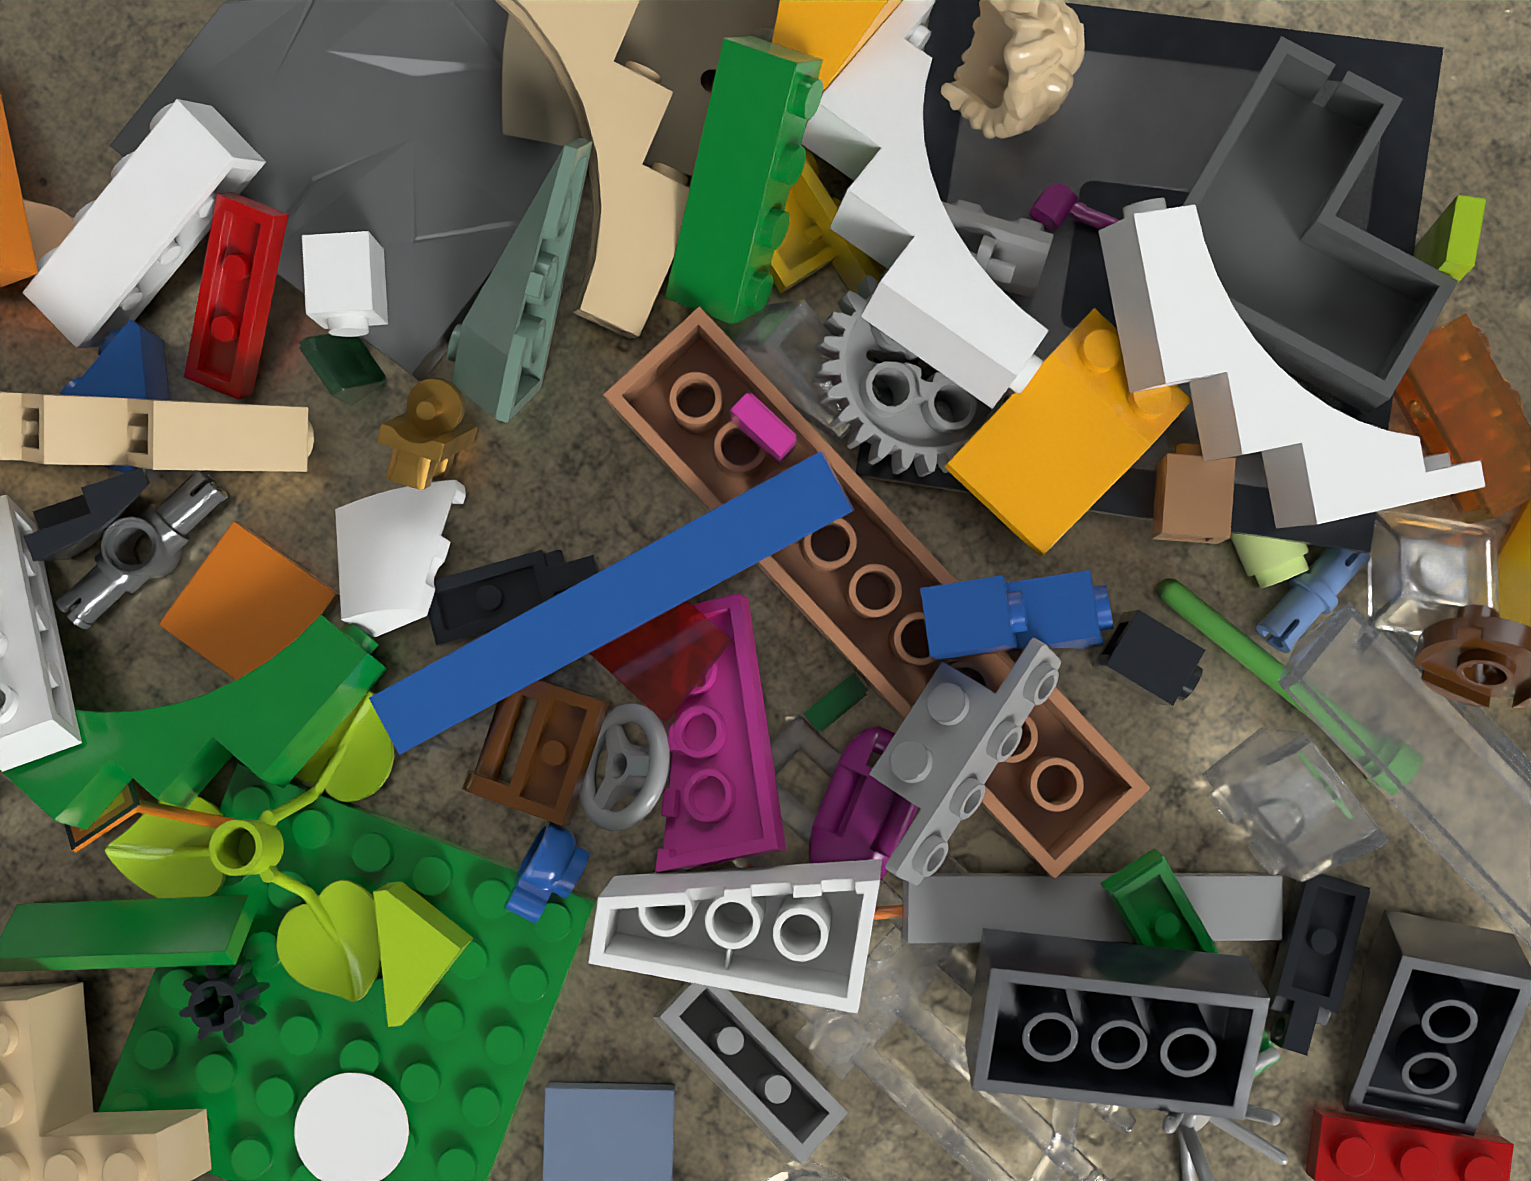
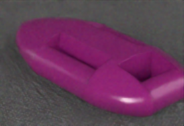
(858, 812)

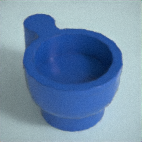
(549, 866)

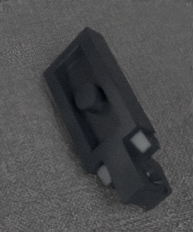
(495, 593)
(1314, 957)

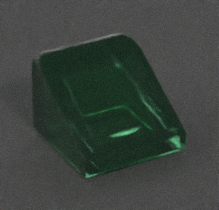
(343, 366)

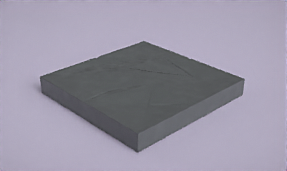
(376, 127)

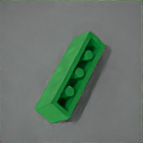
(743, 177)

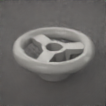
(628, 770)

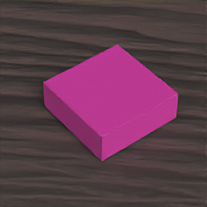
(763, 428)

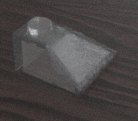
(1428, 570)

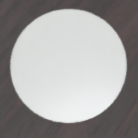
(351, 1129)

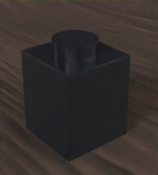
(1151, 659)

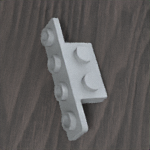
(952, 748)

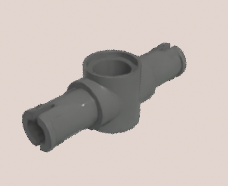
(116, 563)

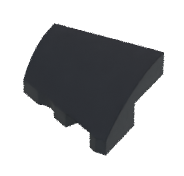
(81, 521)

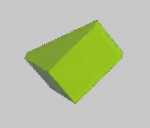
(414, 947)

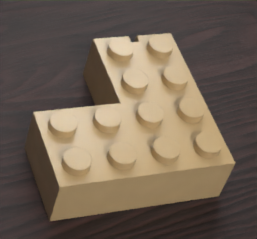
(48, 1103)

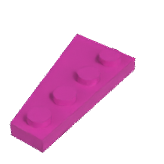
(722, 766)

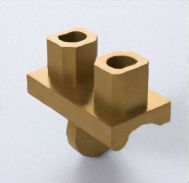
(427, 434)

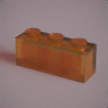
(1468, 409)

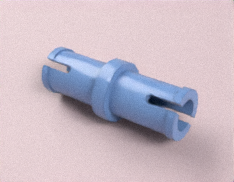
(1309, 596)

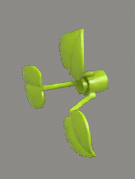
(322, 943)

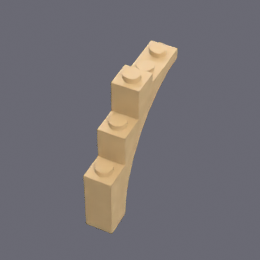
(618, 109)

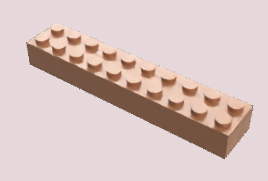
(864, 584)

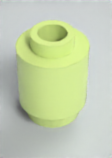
(1270, 558)

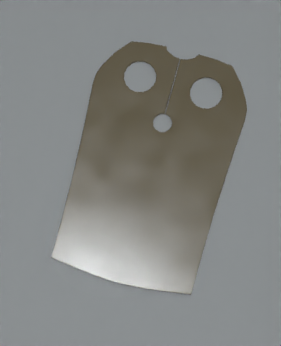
(666, 36)

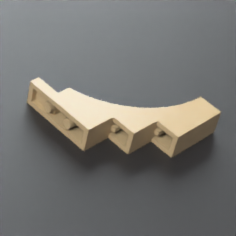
(153, 433)

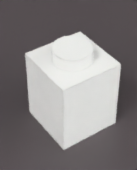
(345, 282)

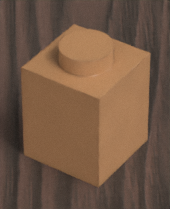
(1193, 497)

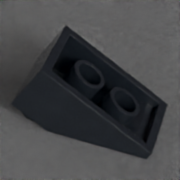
(1435, 1021)

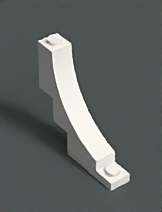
(935, 291)
(1184, 329)

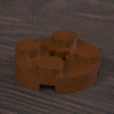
(1477, 657)

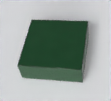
(835, 702)

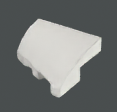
(391, 554)

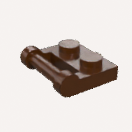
(552, 754)

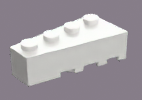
(748, 930)

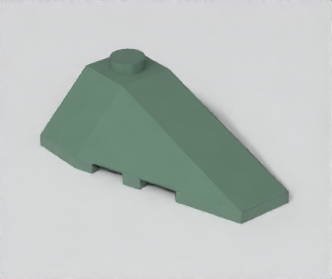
(510, 327)

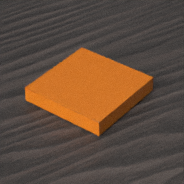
(246, 603)

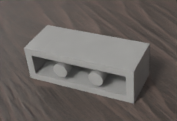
(751, 1068)

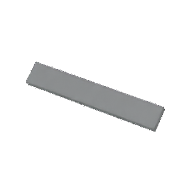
(1075, 906)

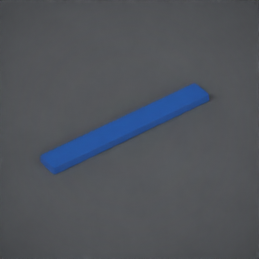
(613, 602)

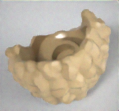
(1017, 65)

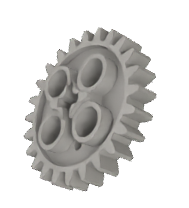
(910, 426)

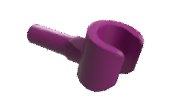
(1059, 202)

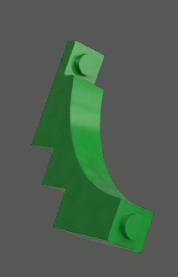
(264, 719)

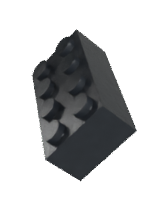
(1115, 1024)

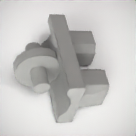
(1006, 250)

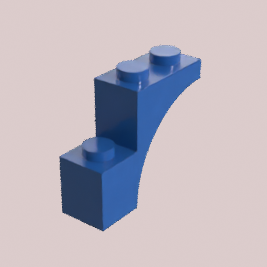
(1005, 615)

